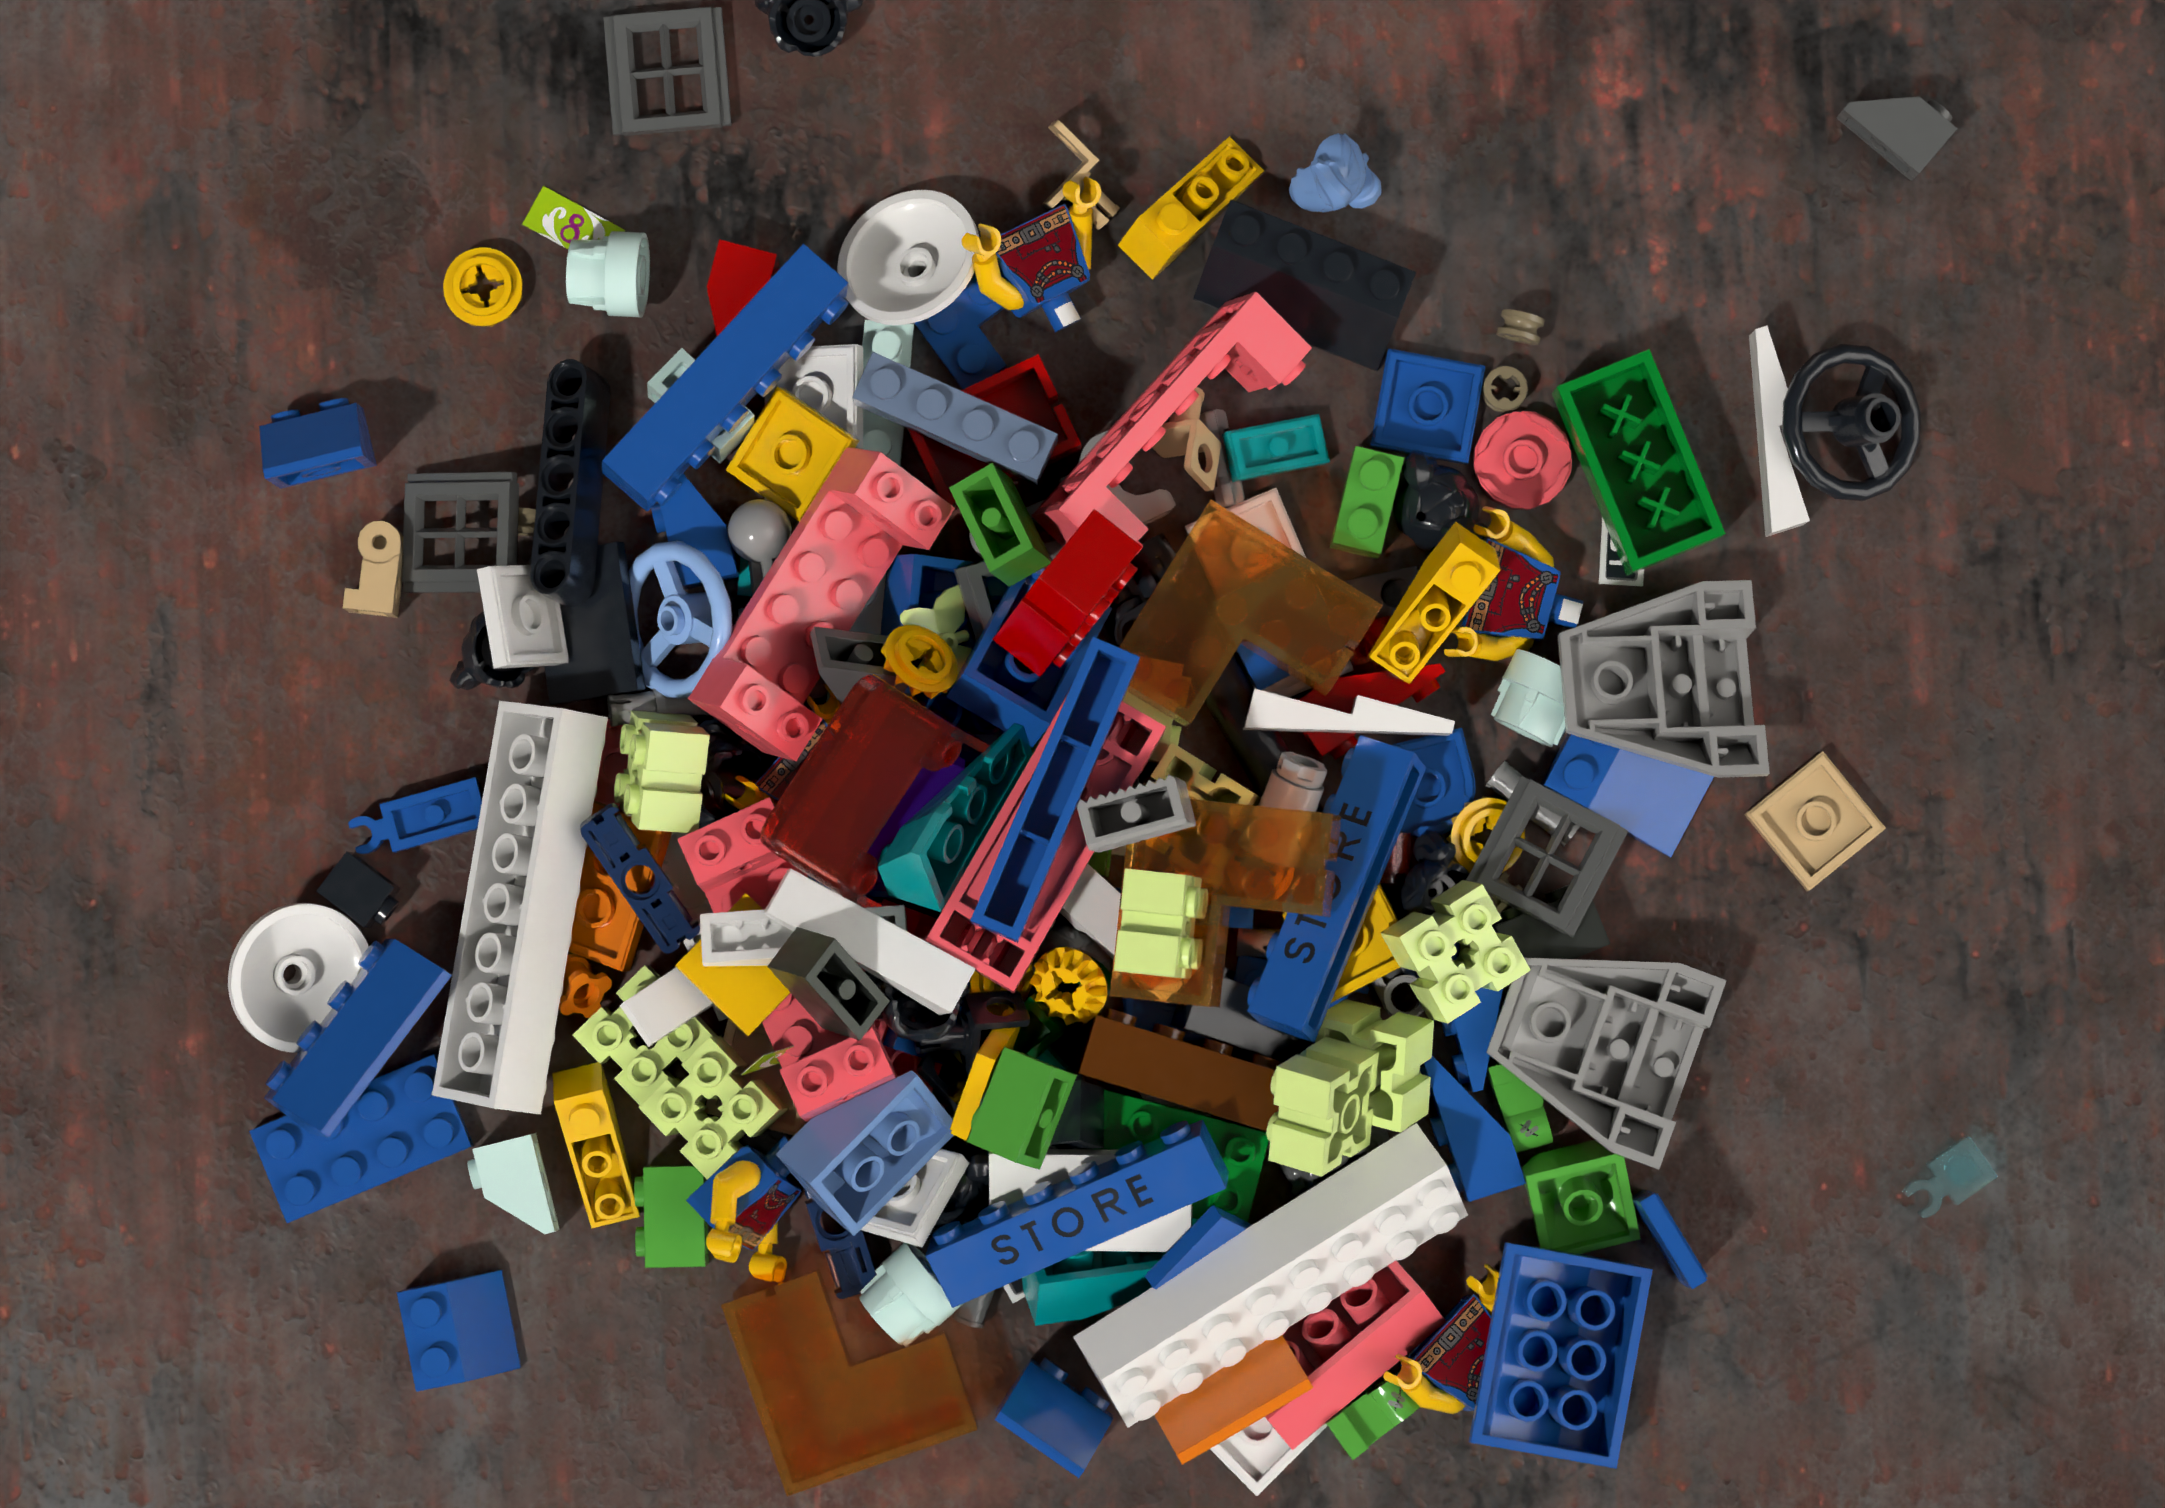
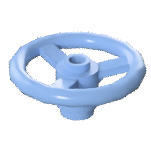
(681, 616)

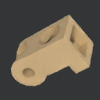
(380, 572)

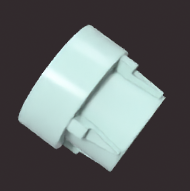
(610, 273)
(1532, 699)
(906, 1296)

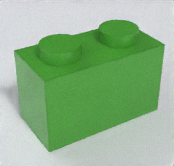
(1366, 502)
(1000, 524)
(1021, 1108)
(672, 1228)

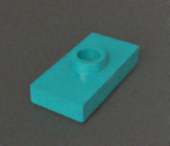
(1275, 448)

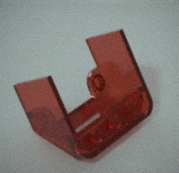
(856, 783)

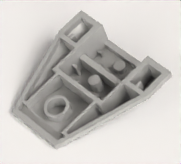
(1669, 680)
(1608, 1044)

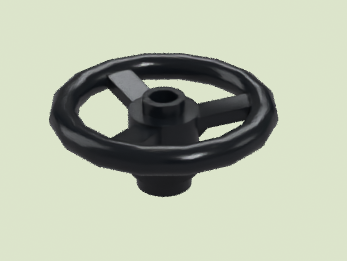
(1855, 422)

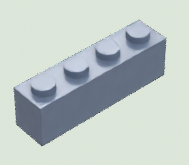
(955, 418)

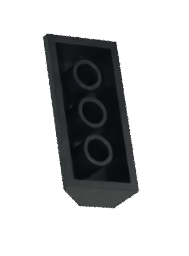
(1318, 285)

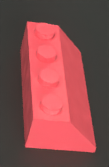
(1353, 1346)

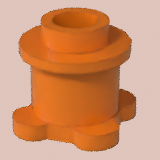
(582, 988)

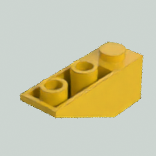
(1189, 207)
(1436, 601)
(595, 1144)

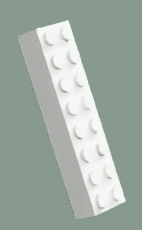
(519, 907)
(1272, 1275)

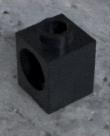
(360, 891)

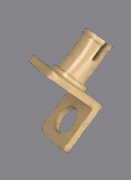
(1088, 161)
(1188, 437)

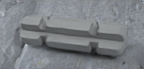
(1226, 492)

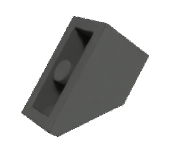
(1901, 130)
(847, 657)

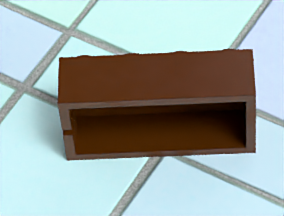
(1178, 1071)

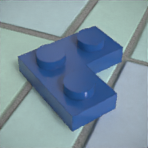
(959, 340)

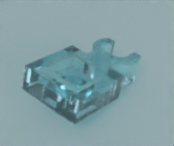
(1957, 1173)

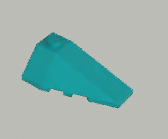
(945, 834)
(1087, 1284)

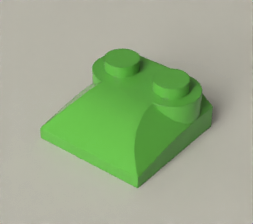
(1580, 1198)

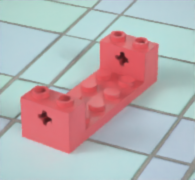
(1242, 338)
(816, 581)
(998, 958)
(822, 1065)

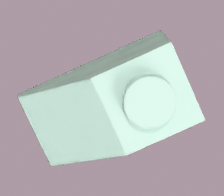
(515, 1180)

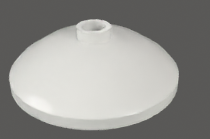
(895, 244)
(324, 953)

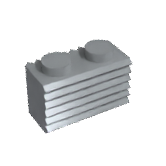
(1136, 814)

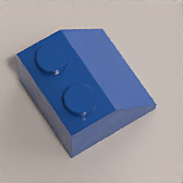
(316, 444)
(458, 1330)

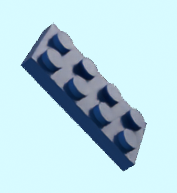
(382, 1137)

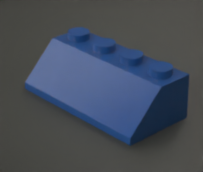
(355, 1036)

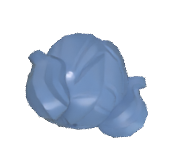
(1335, 178)

